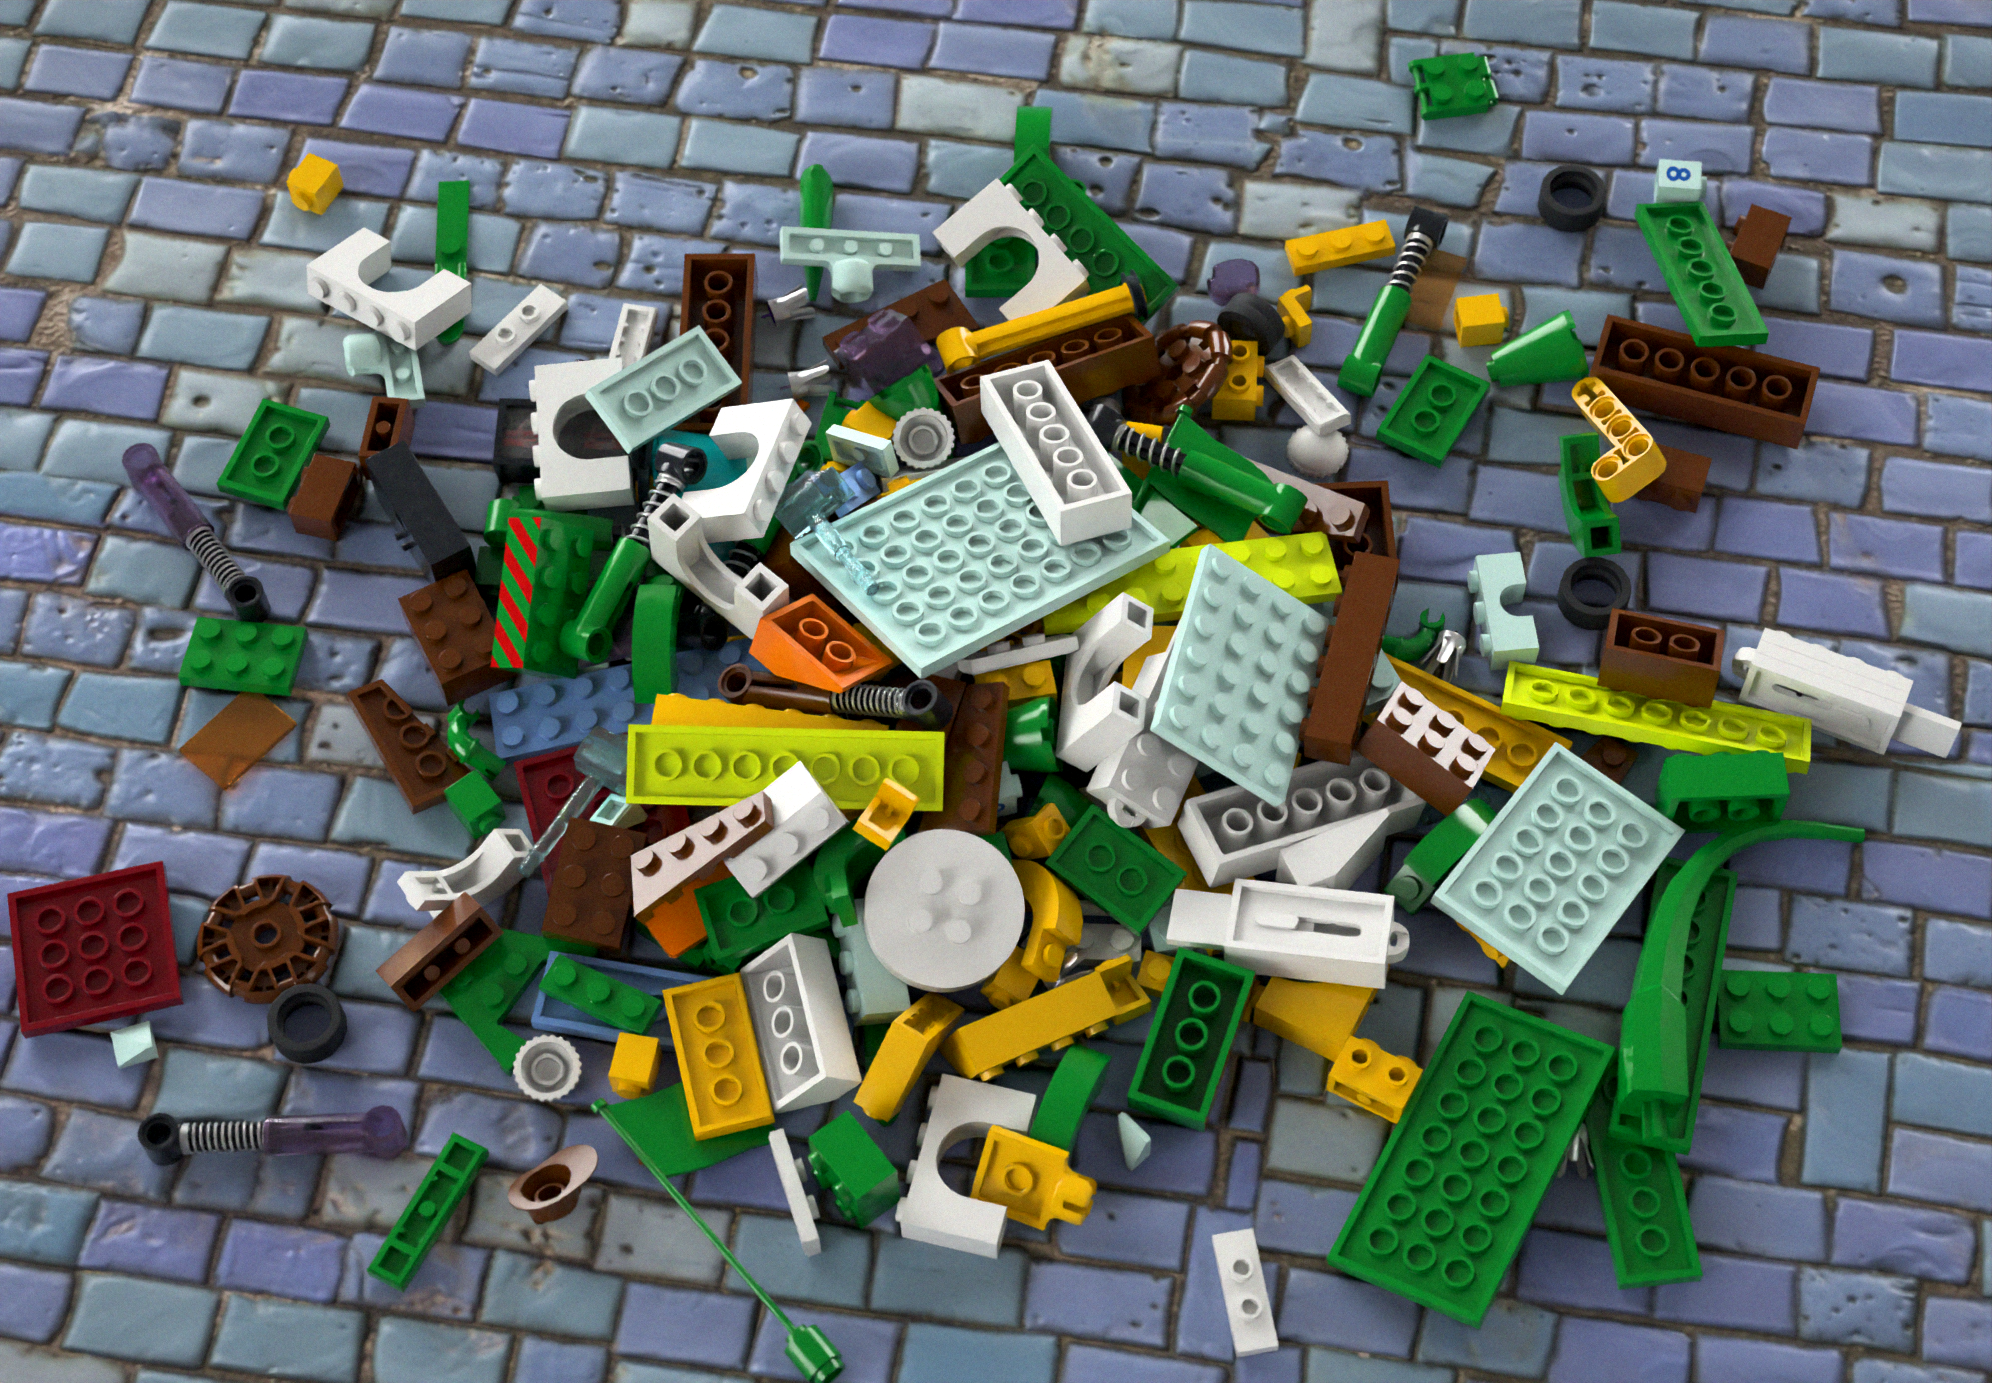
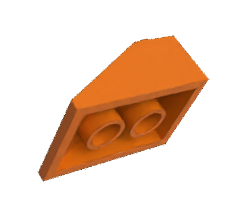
(816, 647)

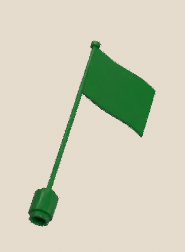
(1214, 515)
(664, 1140)

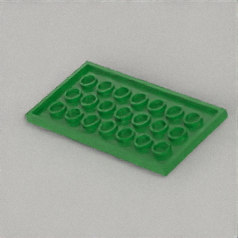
(1472, 1159)

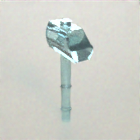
(805, 508)
(604, 762)

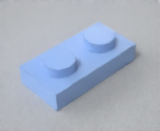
(863, 485)

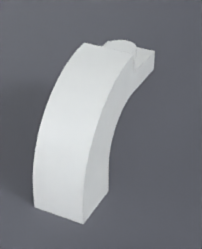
(482, 875)

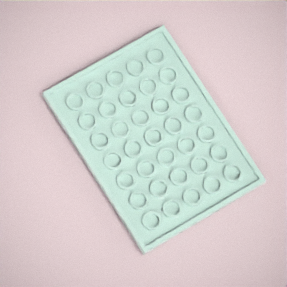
(966, 561)

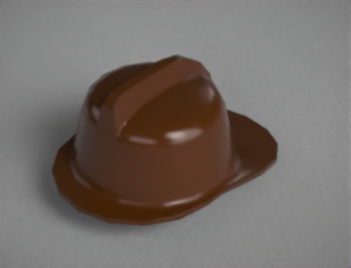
(555, 1185)

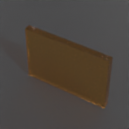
(1435, 288)
(237, 738)

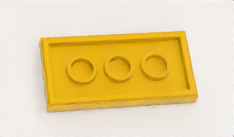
(718, 1056)

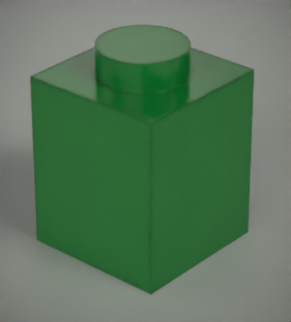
(475, 804)

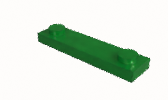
(428, 1212)

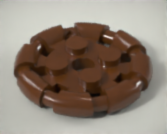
(1197, 353)
(283, 953)

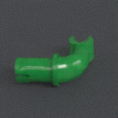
(1414, 648)
(468, 748)

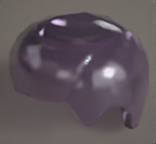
(1233, 278)

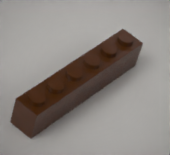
(1351, 658)

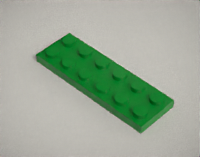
(1086, 230)
(1701, 274)
(1640, 1203)

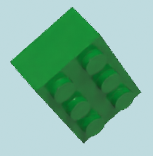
(1722, 790)

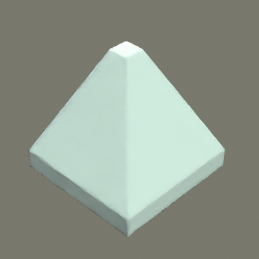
(618, 813)
(134, 1044)
(1133, 1141)

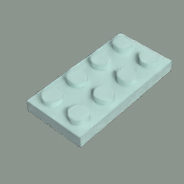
(663, 389)

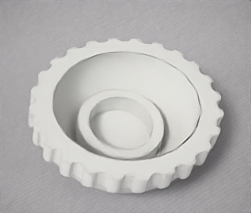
(923, 438)
(1315, 454)
(547, 1068)

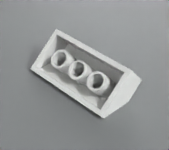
(800, 1024)

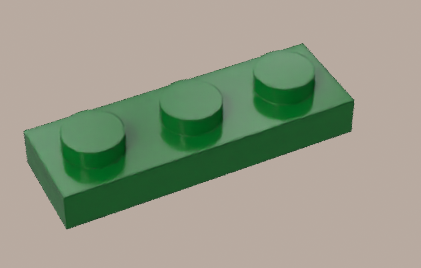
(600, 996)

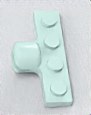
(850, 256)
(398, 364)

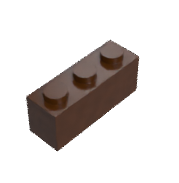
(439, 951)

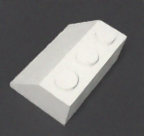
(802, 823)

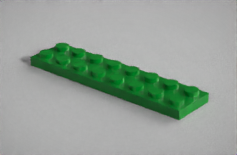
(1699, 995)

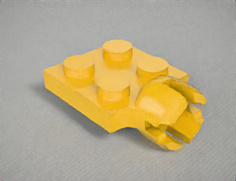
(1031, 1180)

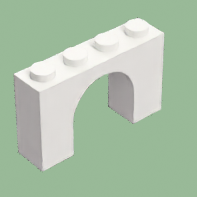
(998, 214)
(409, 316)
(564, 480)
(745, 507)
(682, 551)
(1094, 716)
(932, 1210)

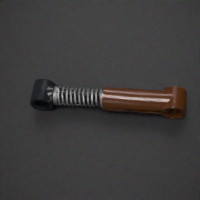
(747, 686)

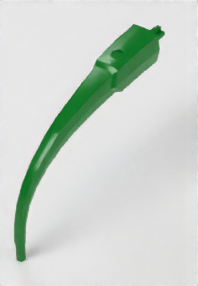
(1654, 1020)

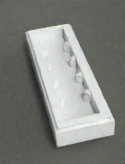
(518, 330)
(634, 333)
(1307, 395)
(1003, 655)
(802, 1207)
(1245, 1292)

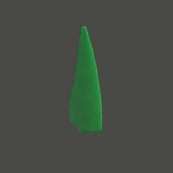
(815, 212)

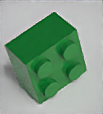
(853, 1170)

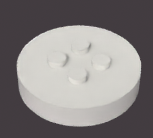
(943, 910)

